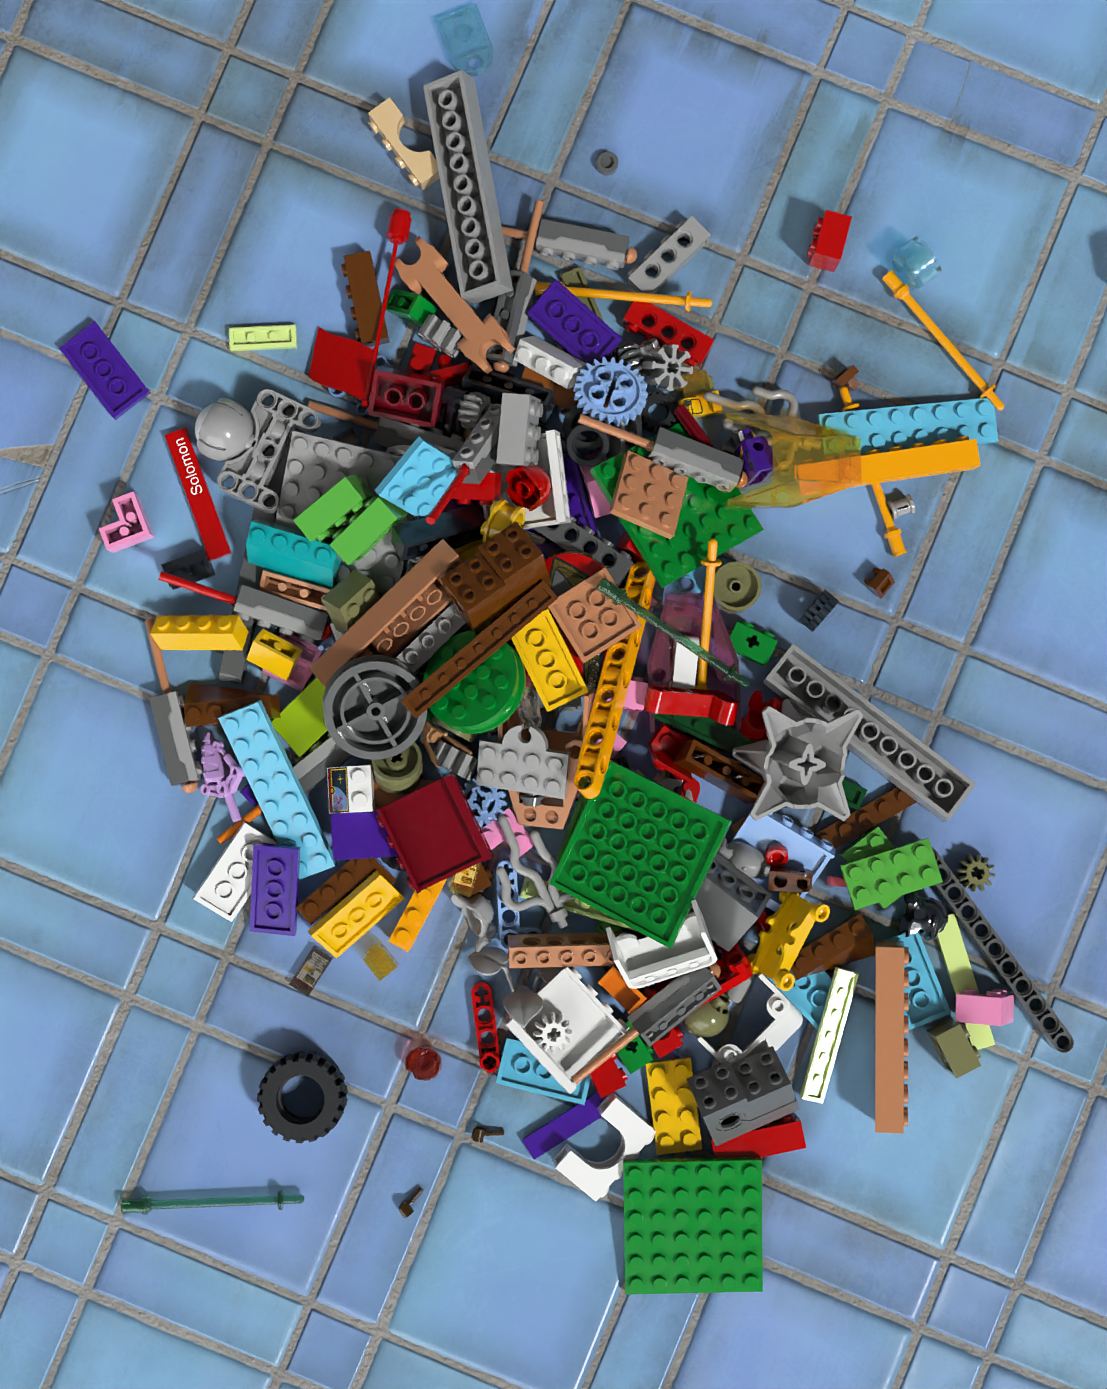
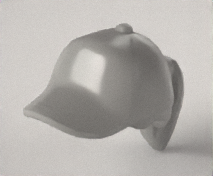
(745, 859)
(479, 916)

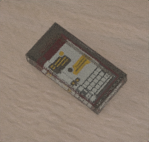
(311, 971)

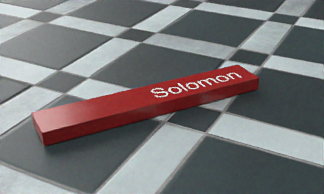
(198, 494)

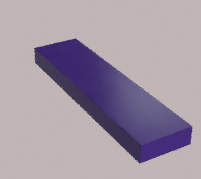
(563, 1126)

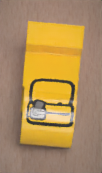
(700, 407)

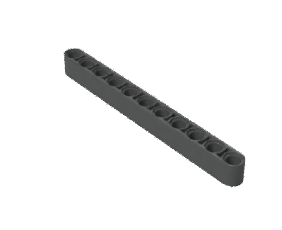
(1002, 955)

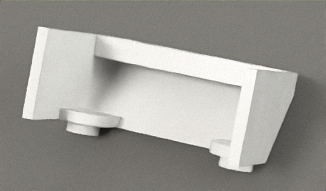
(649, 962)
(785, 1023)

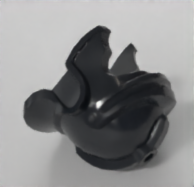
(923, 915)

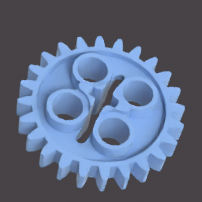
(631, 398)

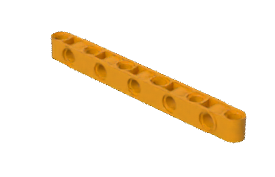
(614, 683)

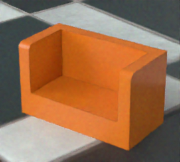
(615, 984)

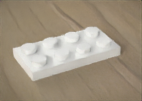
(231, 877)

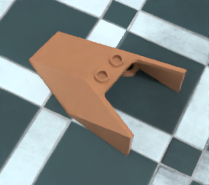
(552, 811)

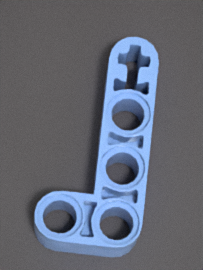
(513, 926)

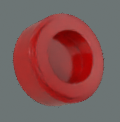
(776, 855)

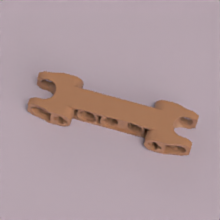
(477, 333)

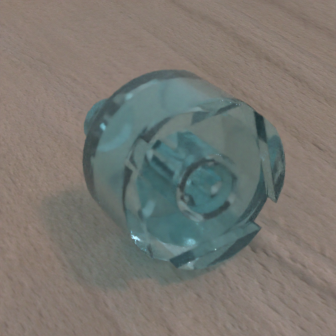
(916, 263)

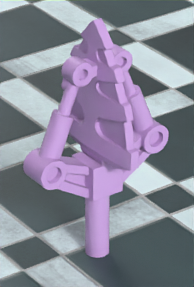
(222, 769)

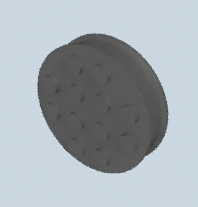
(366, 710)

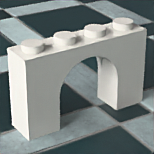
(596, 1177)

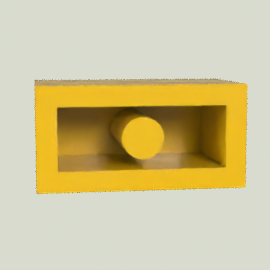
(274, 654)

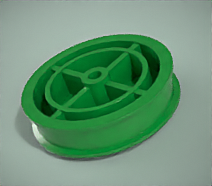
(486, 694)

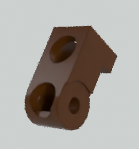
(790, 879)

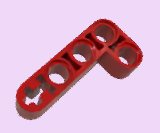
(692, 702)

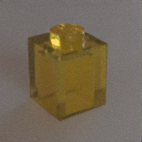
(697, 384)
(380, 961)

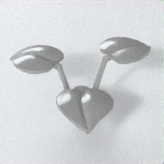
(523, 1002)

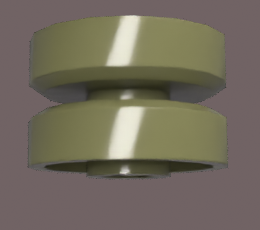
(747, 583)
(400, 772)

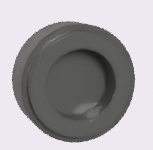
(606, 163)

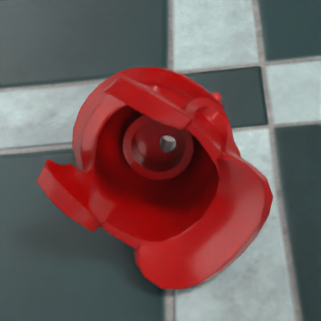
(753, 724)

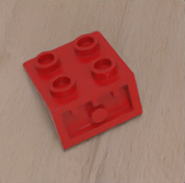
(663, 749)

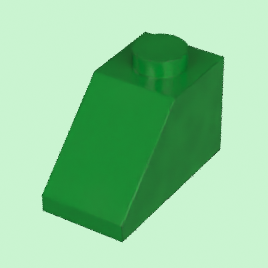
(409, 306)

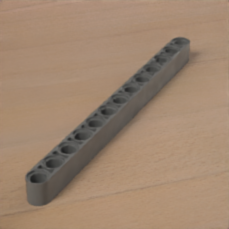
(234, 662)

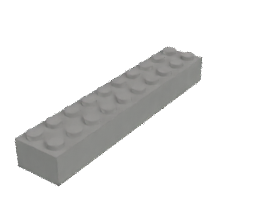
(467, 187)
(877, 738)

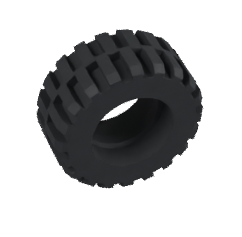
(285, 1122)

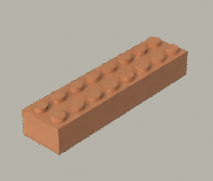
(396, 615)
(889, 1037)

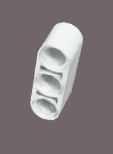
(683, 665)

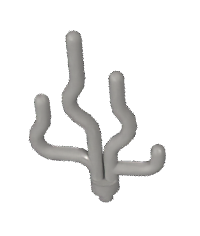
(751, 405)
(550, 901)

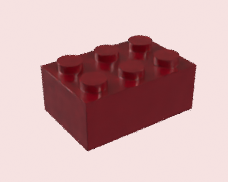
(406, 396)

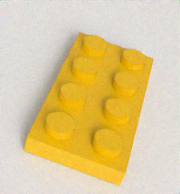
(549, 662)
(356, 914)
(673, 1106)

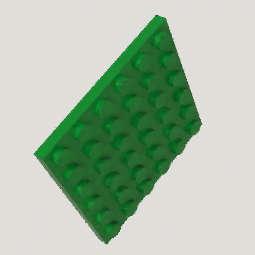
(699, 520)
(640, 853)
(693, 1225)

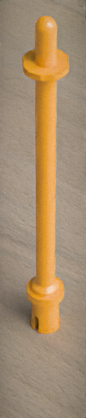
(902, 291)
(687, 300)
(892, 532)
(710, 563)

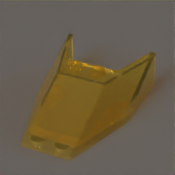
(806, 462)

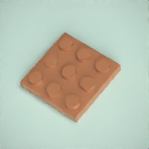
(648, 495)
(591, 617)

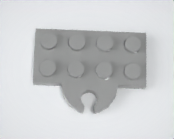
(523, 764)

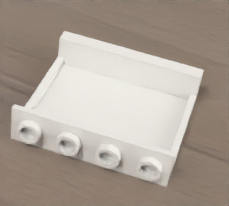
(556, 508)
(590, 1021)

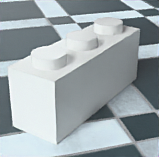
(548, 361)

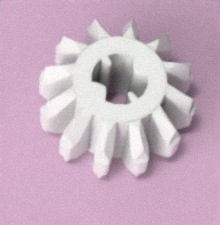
(559, 1036)

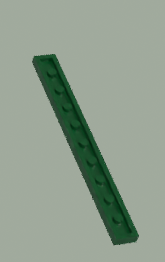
(729, 738)

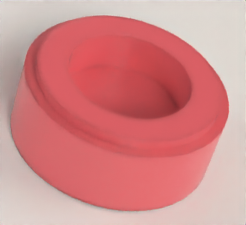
(835, 881)

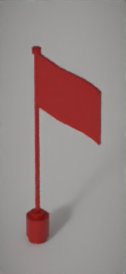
(345, 362)

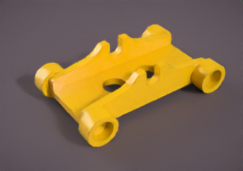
(791, 911)

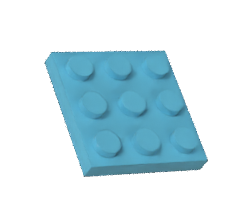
(418, 478)

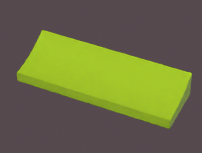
(303, 719)

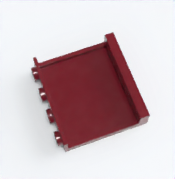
(434, 833)

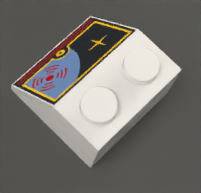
(351, 789)

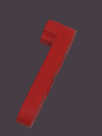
(738, 966)
(482, 1026)

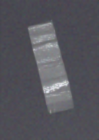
(529, 709)

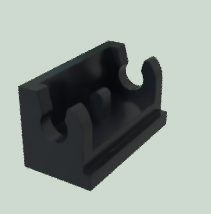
(190, 567)

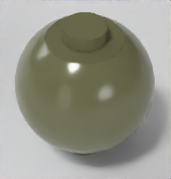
(709, 1018)

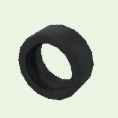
(587, 461)

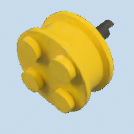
(501, 517)

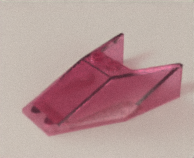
(685, 615)

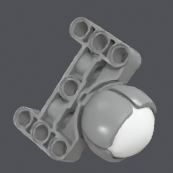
(234, 435)

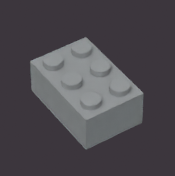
(519, 430)

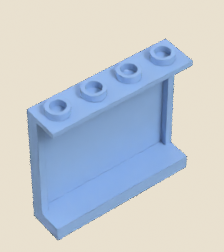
(802, 846)

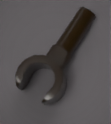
(479, 1133)
(405, 1207)

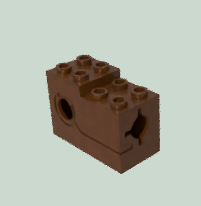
(495, 577)

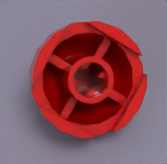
(528, 486)

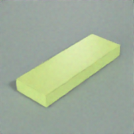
(263, 337)

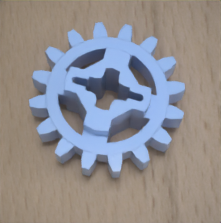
(491, 799)

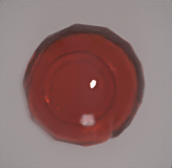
(423, 1063)

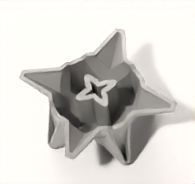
(800, 760)

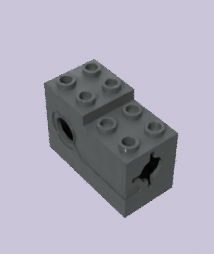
(729, 902)
(743, 1095)

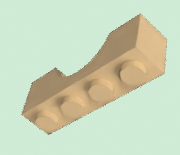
(388, 122)

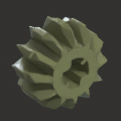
(983, 875)

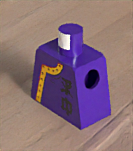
(756, 457)

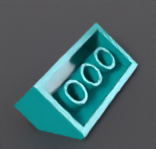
(292, 553)

